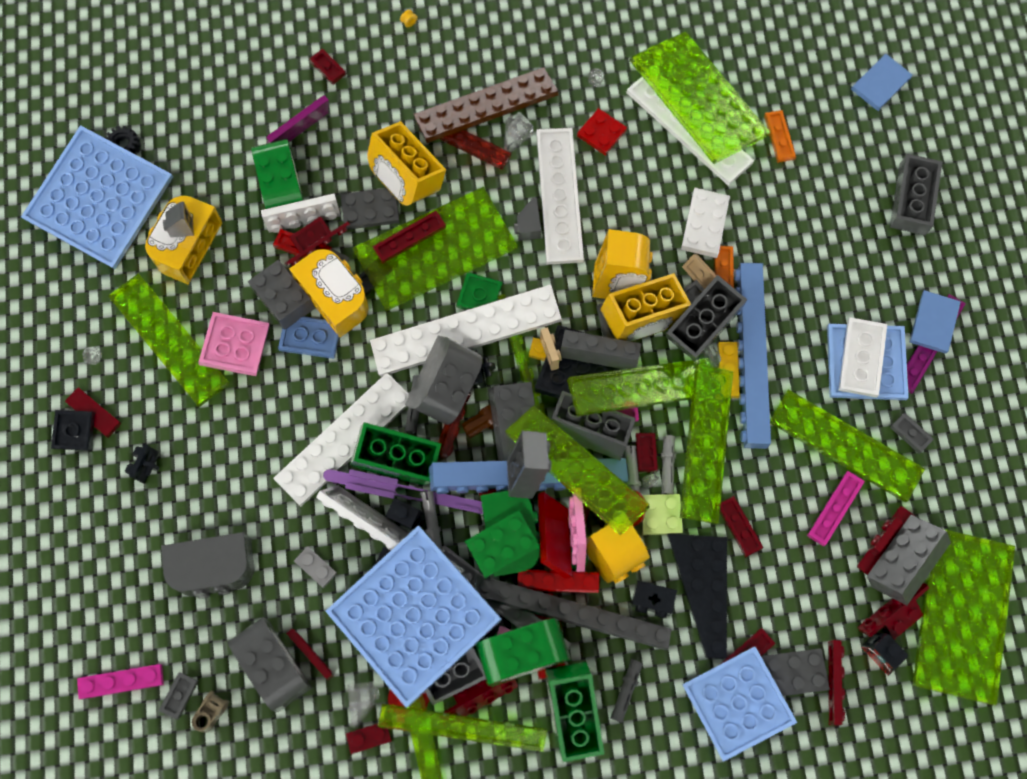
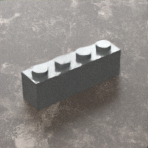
(600, 350)

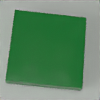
(478, 291)

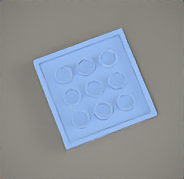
(894, 369)
(739, 703)

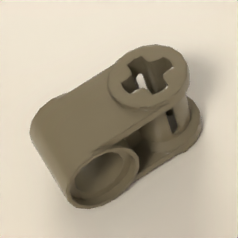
(210, 711)

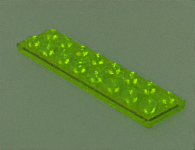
(167, 339)
(633, 387)
(706, 444)
(847, 446)
(583, 473)

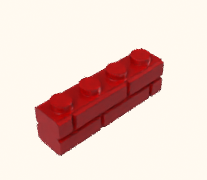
(551, 581)

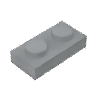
(315, 567)

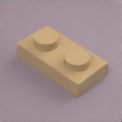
(699, 270)
(548, 342)

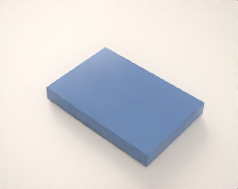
(881, 82)
(935, 322)
(309, 337)

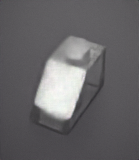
(517, 131)
(361, 701)

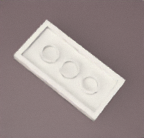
(300, 213)
(705, 222)
(863, 357)

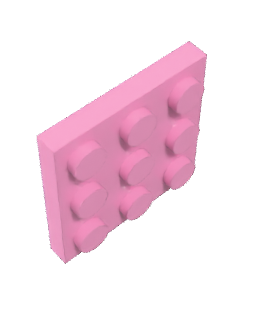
(234, 344)
(577, 533)

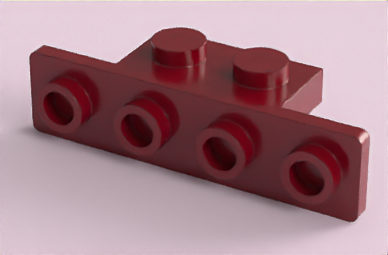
(311, 236)
(882, 541)
(894, 616)
(478, 696)

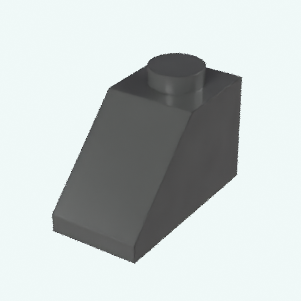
(178, 221)
(528, 222)

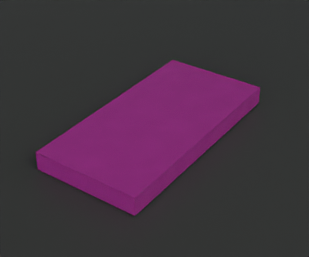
(301, 121)

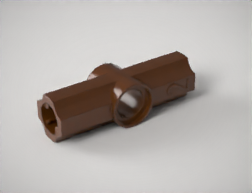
(479, 423)

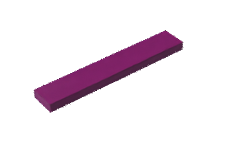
(921, 359)

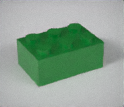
(502, 543)

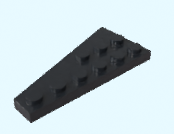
(704, 581)

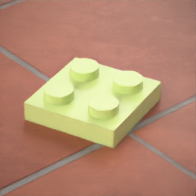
(663, 515)

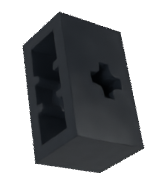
(665, 597)

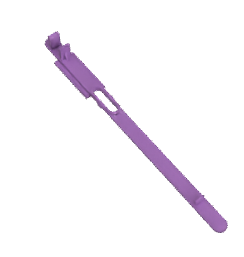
(386, 487)

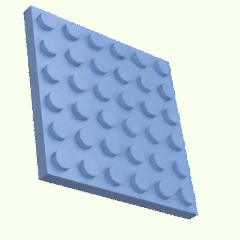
(97, 197)
(413, 616)

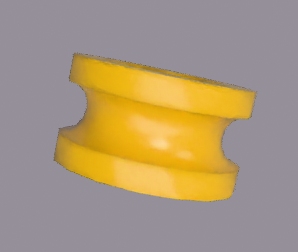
(408, 18)

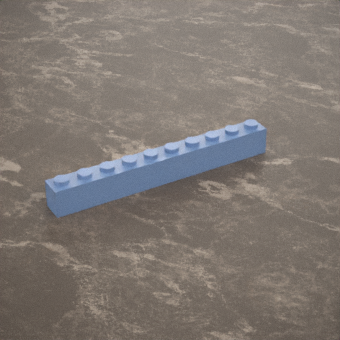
(753, 358)
(493, 475)

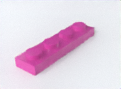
(835, 508)
(120, 681)

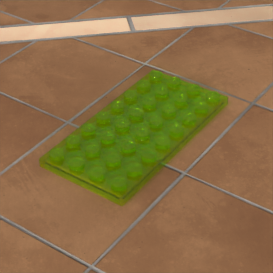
(699, 97)
(471, 239)
(965, 619)

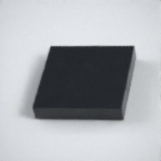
(73, 430)

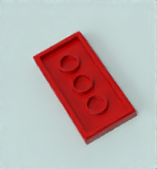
(554, 535)

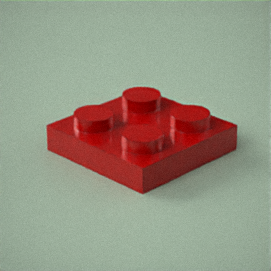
(601, 131)

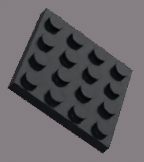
(555, 381)

